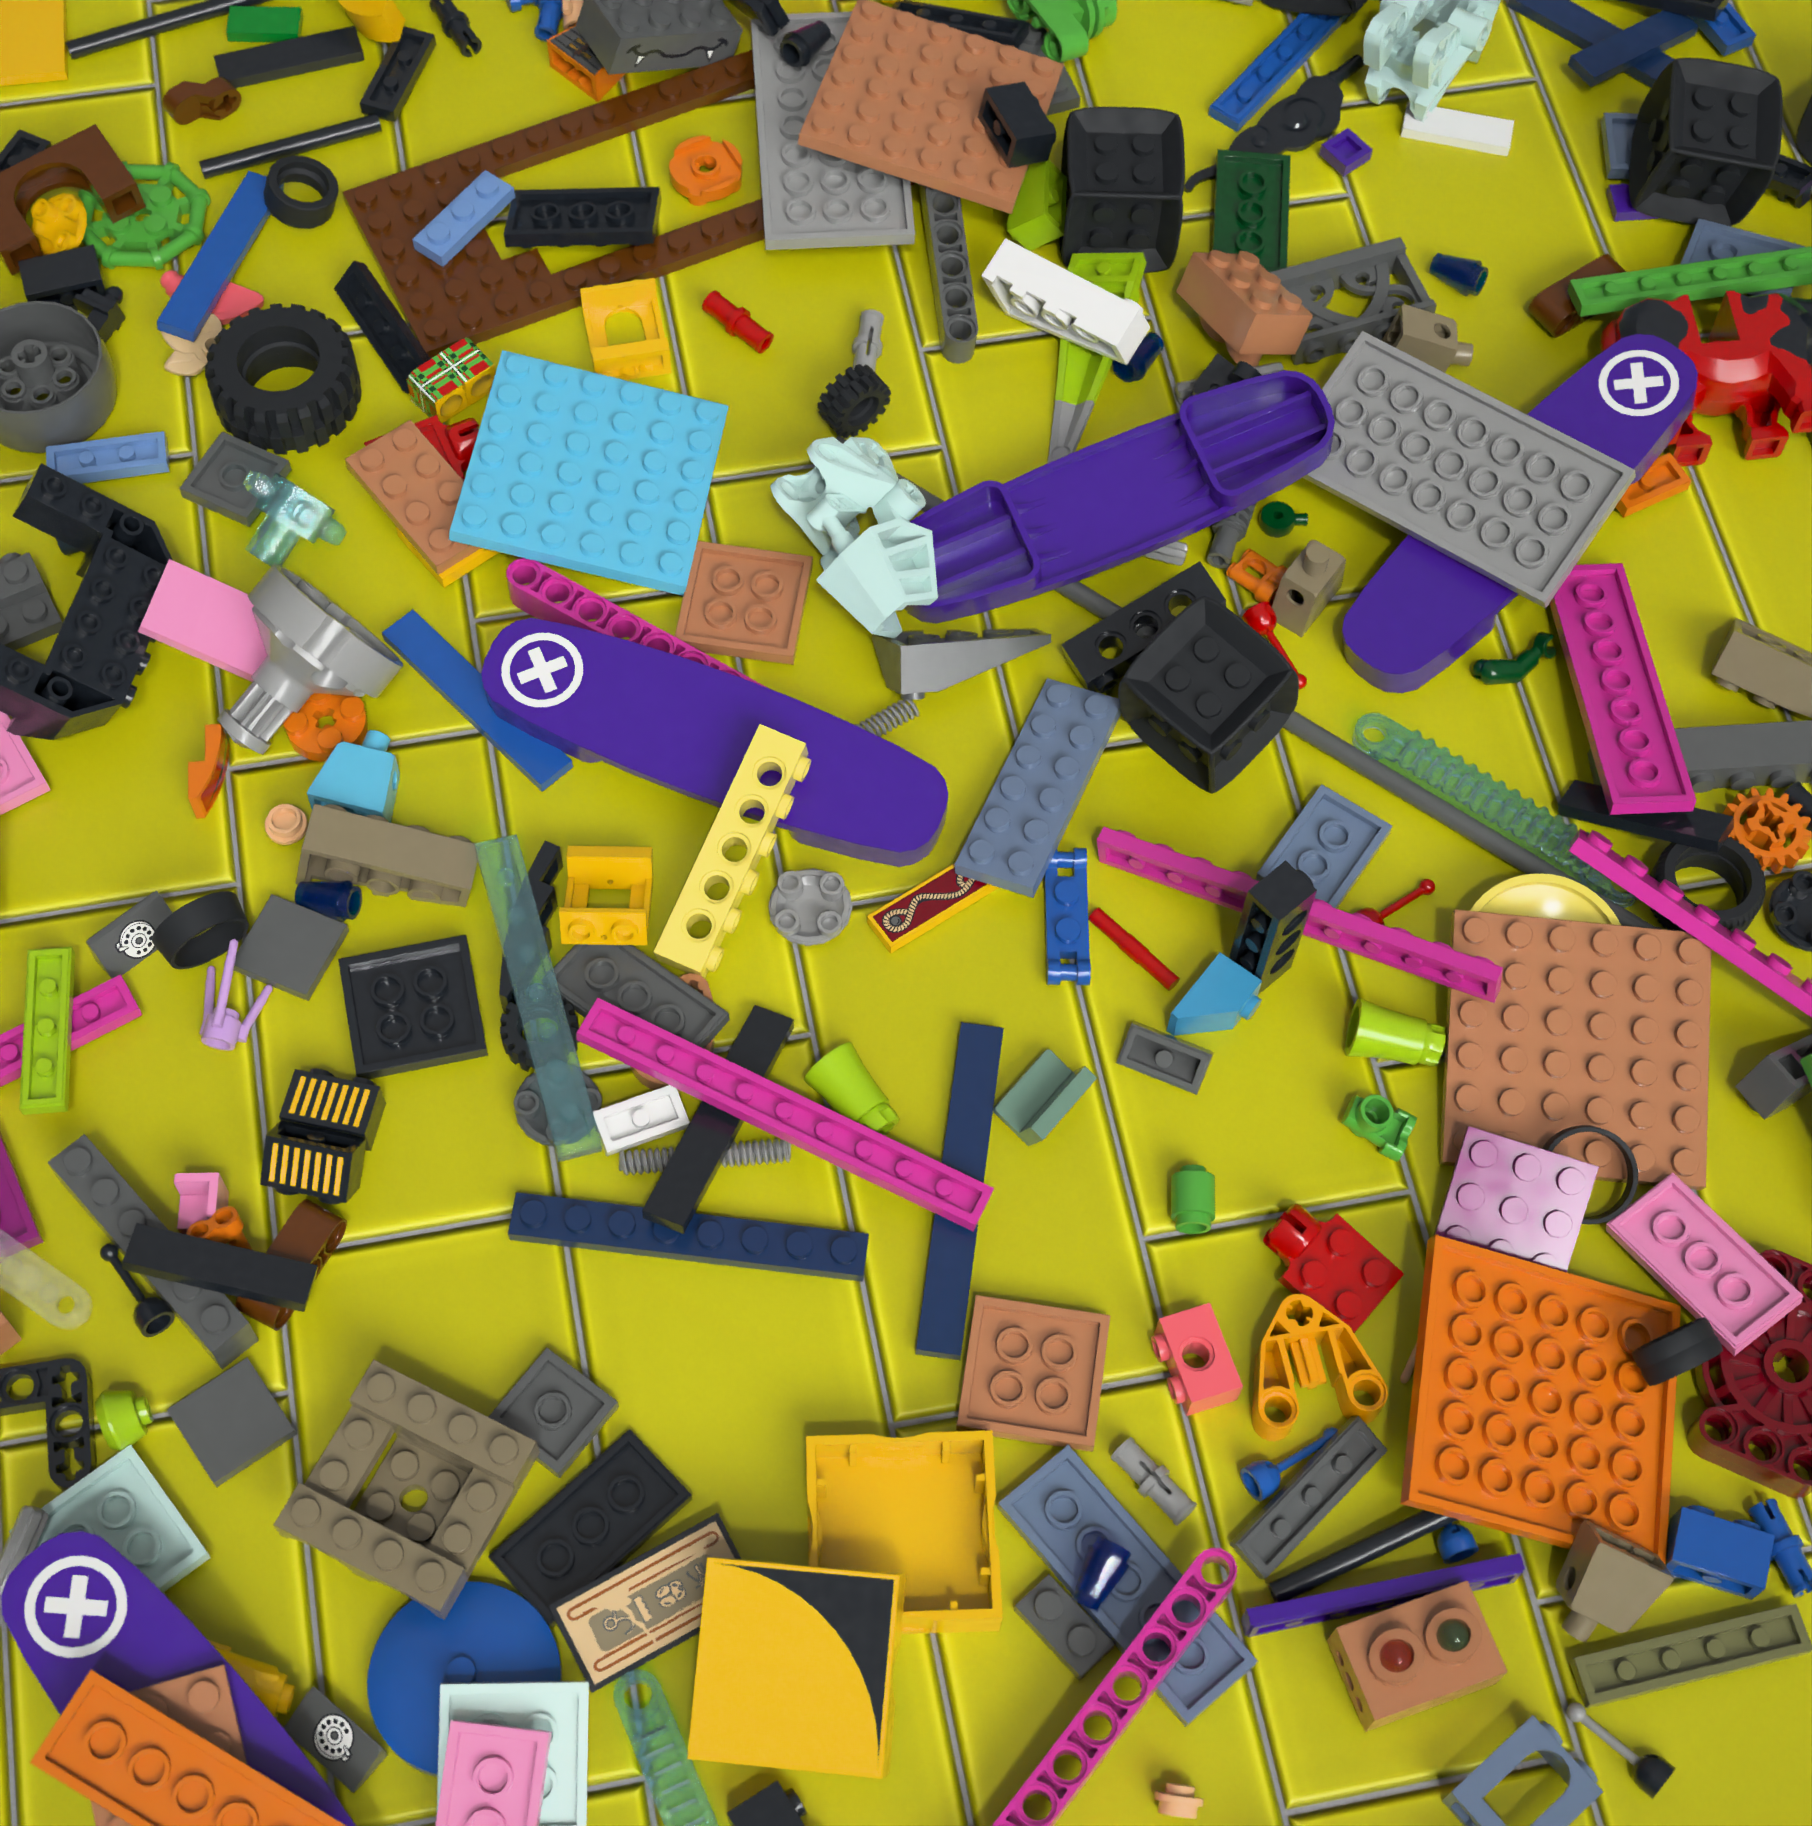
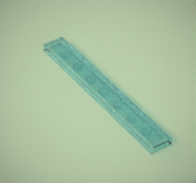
(538, 998)

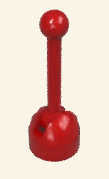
(1263, 620)
(1426, 887)

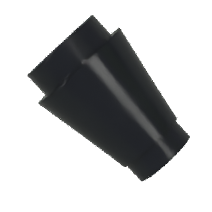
(804, 43)

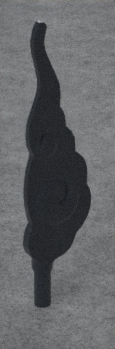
(1294, 121)

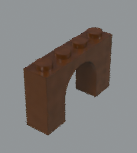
(77, 162)

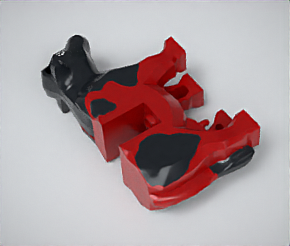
(1749, 368)

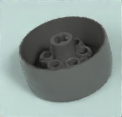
(38, 349)

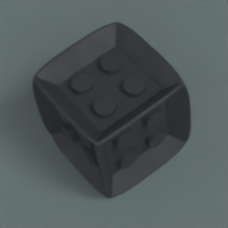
(1705, 142)
(1123, 183)
(1208, 694)

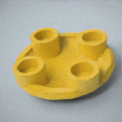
(59, 223)

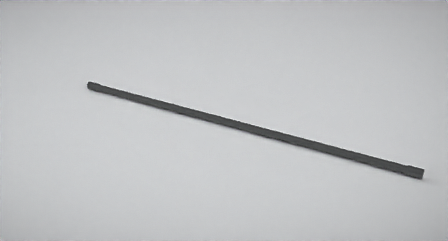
(1363, 763)

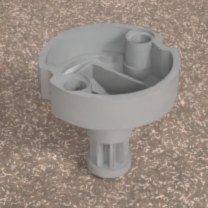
(309, 651)

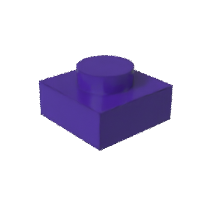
(1345, 152)

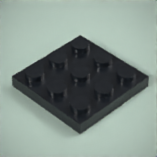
(412, 1007)

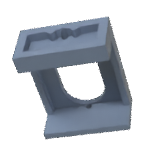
(1466, 1799)

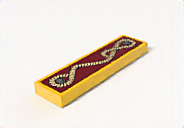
(925, 907)

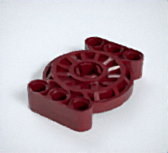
(1755, 1404)

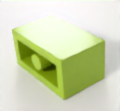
(1039, 206)

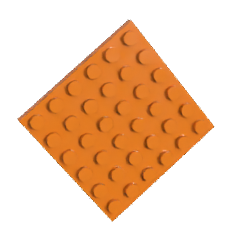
(1535, 1402)

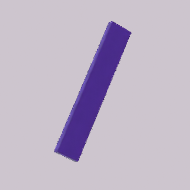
(1378, 1595)

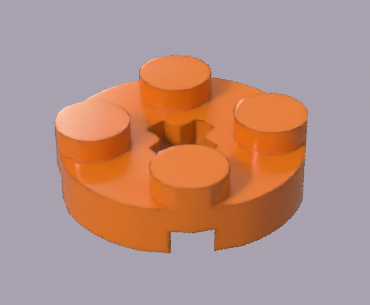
(705, 186)
(318, 743)

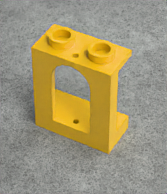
(627, 359)
(607, 869)

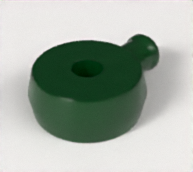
(1279, 519)

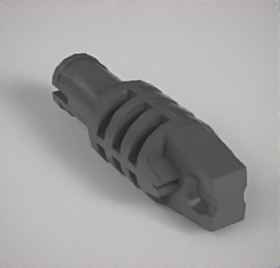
(1227, 534)

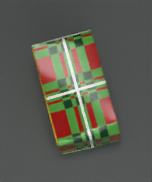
(451, 380)

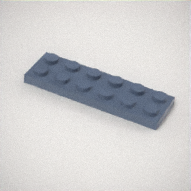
(1039, 788)
(1066, 1510)

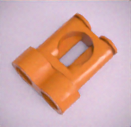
(1264, 588)
(223, 1227)

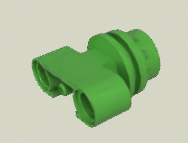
(1068, 23)

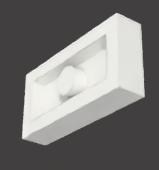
(640, 1119)

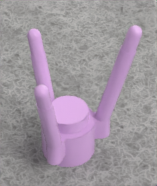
(220, 1024)

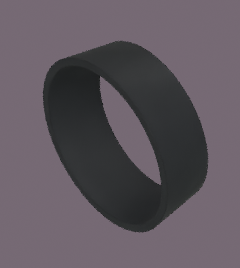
(176, 932)

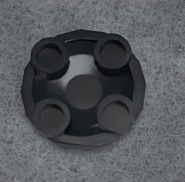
(1792, 910)

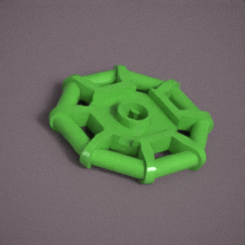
(140, 241)

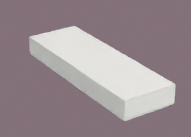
(1460, 130)

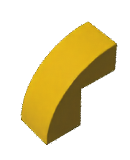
(375, 18)

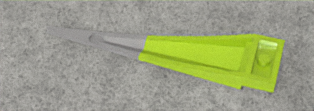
(1080, 369)

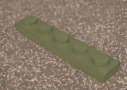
(1690, 1655)

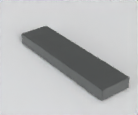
(1308, 1497)

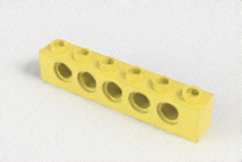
(766, 752)

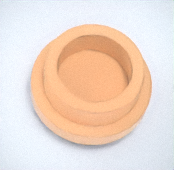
(286, 824)
(1178, 1801)

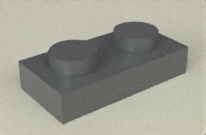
(1064, 1627)

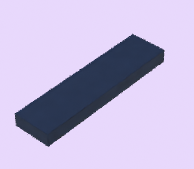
(1632, 46)

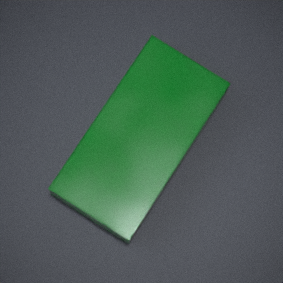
(263, 23)

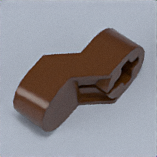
(195, 100)

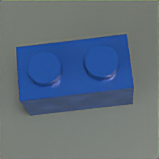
(1718, 1551)

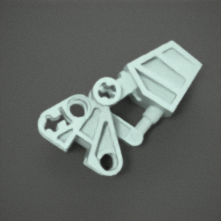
(1423, 47)
(885, 564)

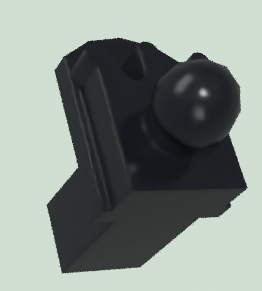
(102, 310)

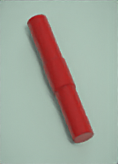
(1134, 949)

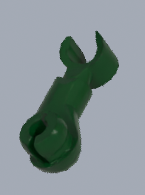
(1514, 670)

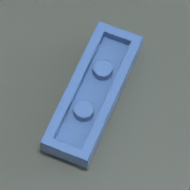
(463, 218)
(111, 457)

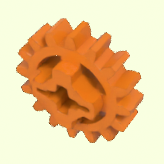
(1768, 826)

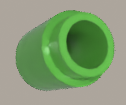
(1193, 1199)

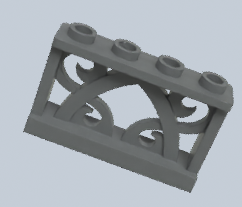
(1348, 269)

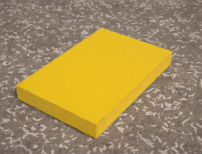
(32, 41)

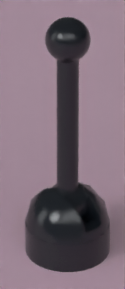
(151, 1313)

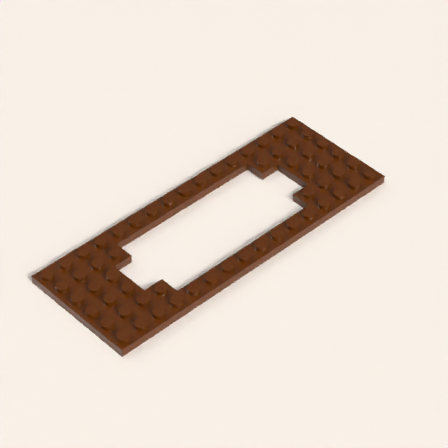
(489, 296)

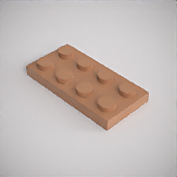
(414, 491)

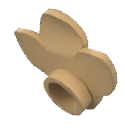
(189, 356)

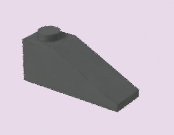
(1777, 1079)

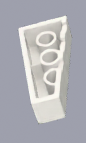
(1064, 303)

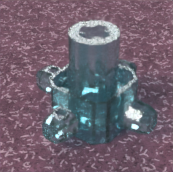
(289, 516)

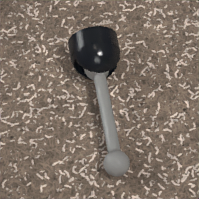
(1649, 1771)

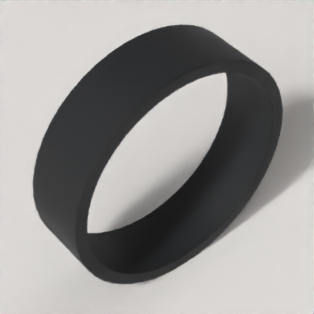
(1632, 1169)

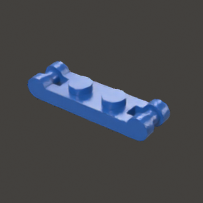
(1067, 919)

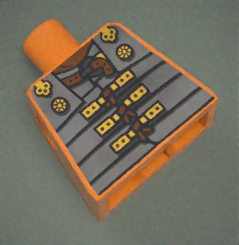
(577, 63)

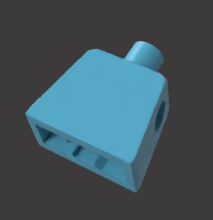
(359, 778)

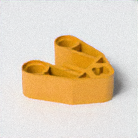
(1343, 1354)

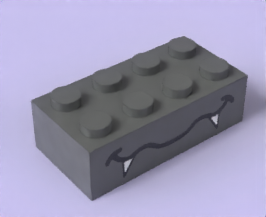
(658, 33)

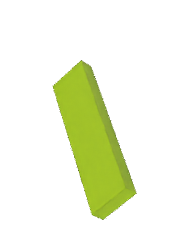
(47, 1031)

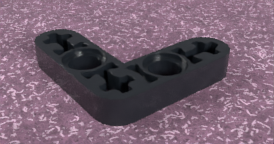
(47, 1396)

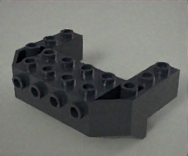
(99, 640)

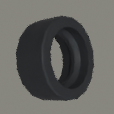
(306, 171)

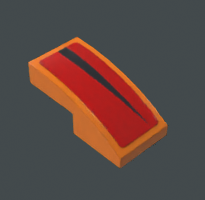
(207, 776)

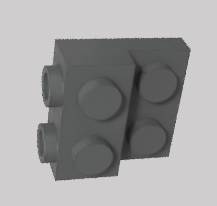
(24, 603)

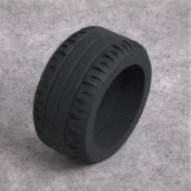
(1731, 863)

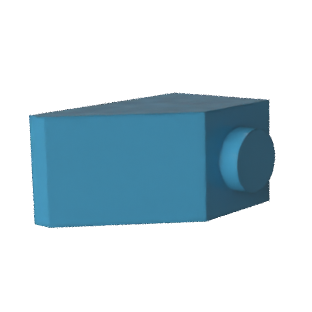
(1217, 999)

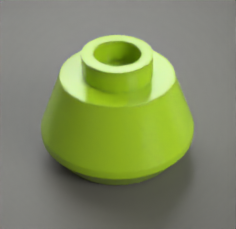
(122, 1417)

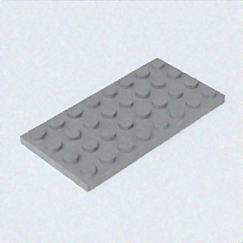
(805, 192)
(1464, 470)

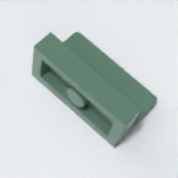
(1042, 1097)

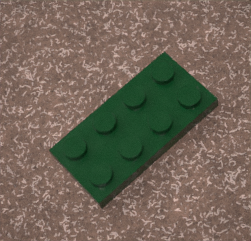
(1252, 206)

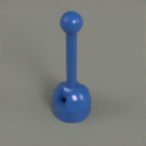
(1263, 1478)
(1456, 1543)

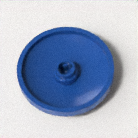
(483, 1639)

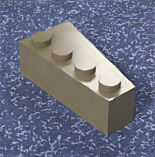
(386, 857)

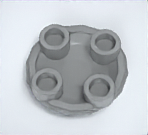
(810, 906)

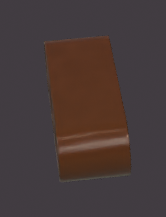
(1554, 306)
(307, 1237)

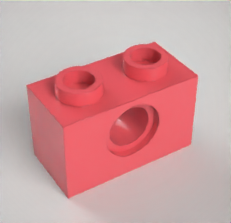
(1200, 1334)

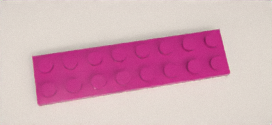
(1620, 693)

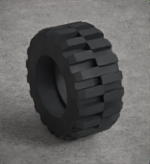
(274, 341)

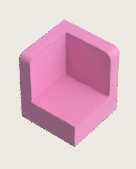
(199, 1197)

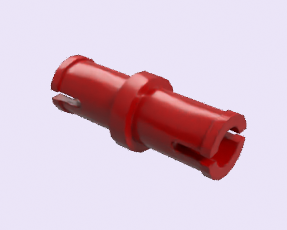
(737, 321)

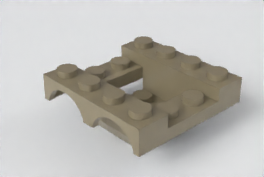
(441, 1447)

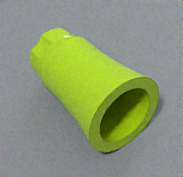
(1392, 1035)
(851, 1089)

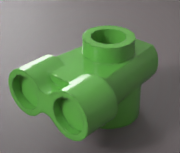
(1379, 1124)

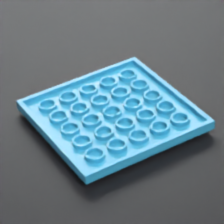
(590, 473)

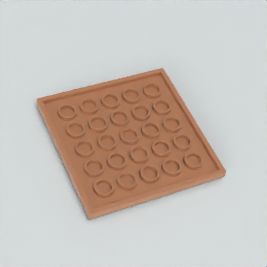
(910, 98)
(1584, 1032)

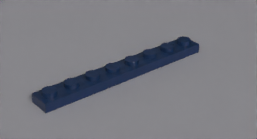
(706, 1239)

